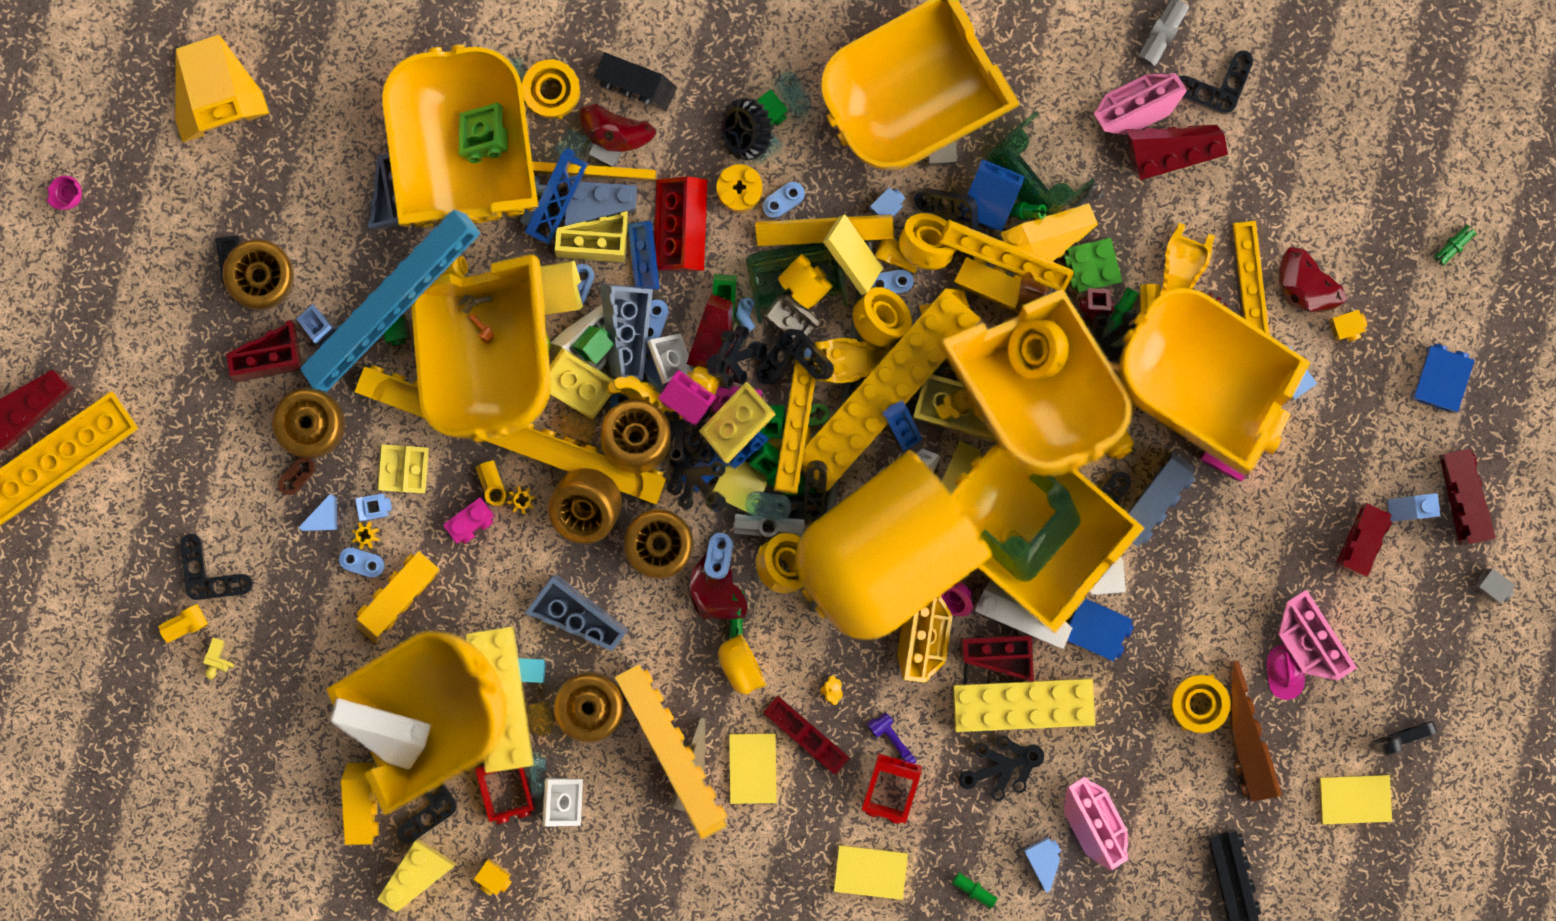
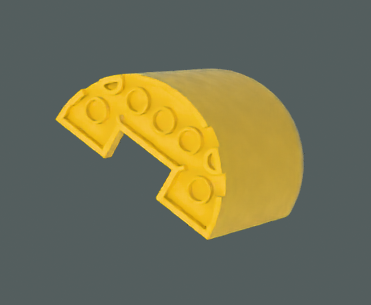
(913, 87)
(423, 137)
(1209, 375)
(477, 386)
(1049, 421)
(1003, 496)
(887, 550)
(440, 684)

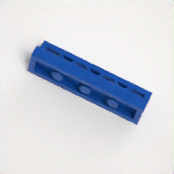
(552, 191)

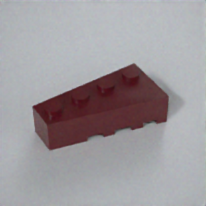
(1173, 148)
(29, 404)
(1466, 497)

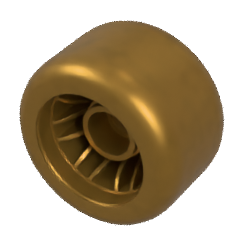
(255, 256)
(635, 419)
(326, 426)
(584, 506)
(640, 539)
(607, 701)

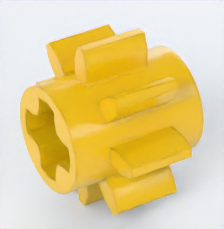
(523, 494)
(370, 531)

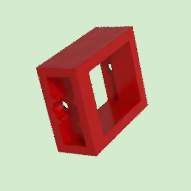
(899, 768)
(502, 817)

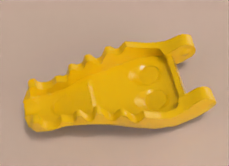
(1185, 260)
(851, 358)
(635, 389)

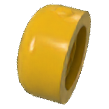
(545, 71)
(921, 242)
(881, 317)
(1024, 349)
(768, 568)
(740, 666)
(1218, 708)

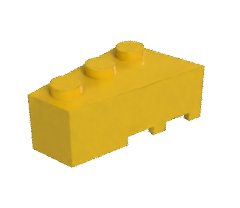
(358, 805)

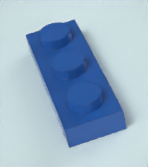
(643, 255)
(902, 425)

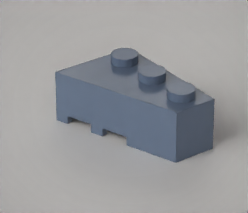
(600, 200)
(383, 203)

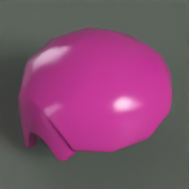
(64, 193)

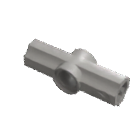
(1163, 32)
(753, 526)

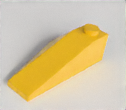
(1053, 234)

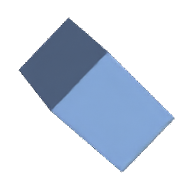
(316, 325)
(323, 517)

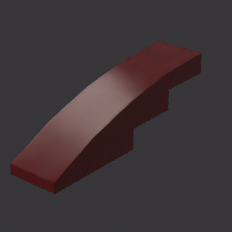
(806, 735)

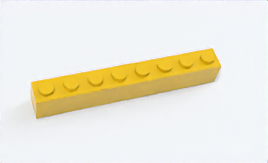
(670, 751)

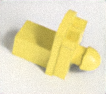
(213, 659)

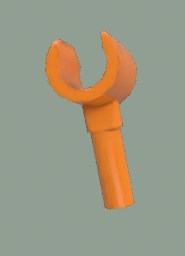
(486, 333)

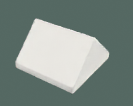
(669, 356)
(1111, 581)
(562, 802)

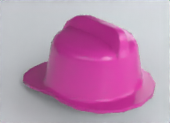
(958, 599)
(1284, 675)

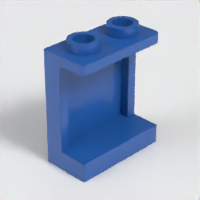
(995, 193)
(1443, 378)
(1099, 629)

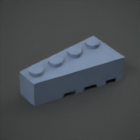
(627, 321)
(1160, 495)
(575, 613)

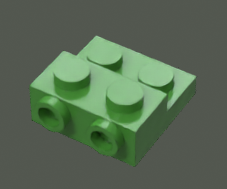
(482, 133)
(1093, 265)

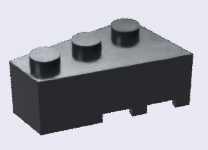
(635, 81)

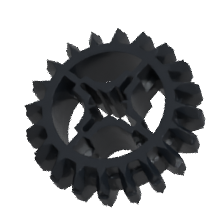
(746, 129)

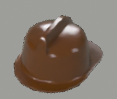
(1031, 290)

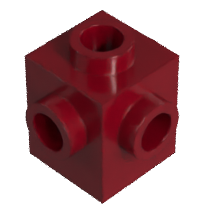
(1096, 302)

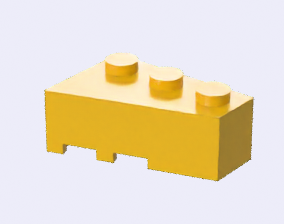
(990, 283)

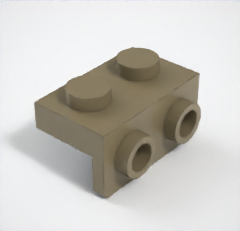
(788, 314)

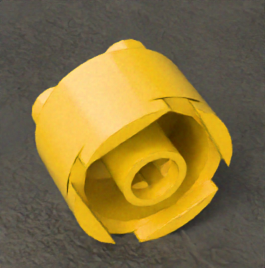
(730, 179)
(805, 282)

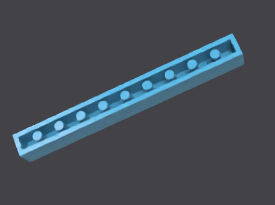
(390, 300)

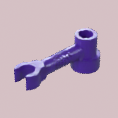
(882, 725)

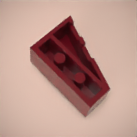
(715, 319)
(1000, 653)

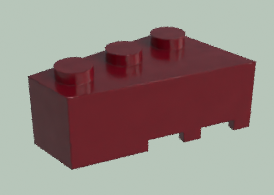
(268, 356)
(1364, 540)

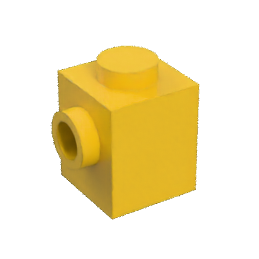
(1348, 326)
(493, 878)

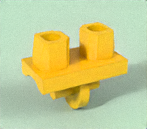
(955, 405)

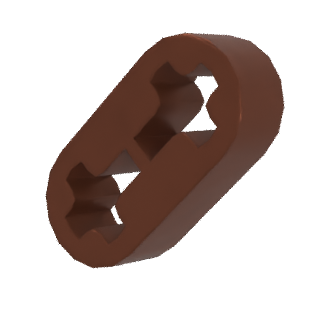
(292, 472)

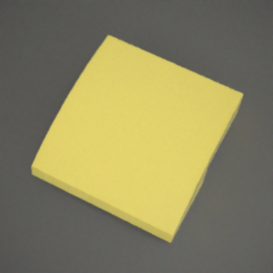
(560, 287)
(402, 468)
(739, 483)

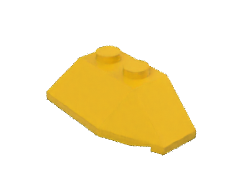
(925, 641)

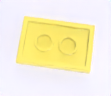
(853, 254)
(579, 384)
(737, 422)
(752, 768)
(1355, 799)
(870, 872)

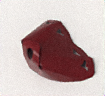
(620, 126)
(1308, 283)
(715, 596)

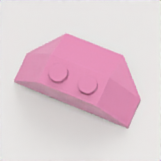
(1140, 103)
(1313, 640)
(1096, 823)

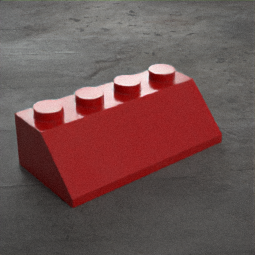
(680, 224)

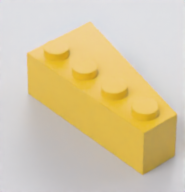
(395, 596)

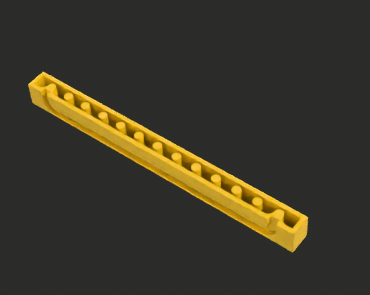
(527, 441)

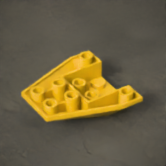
(213, 89)

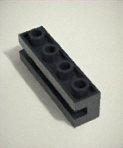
(1233, 877)

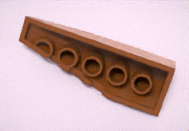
(1251, 753)

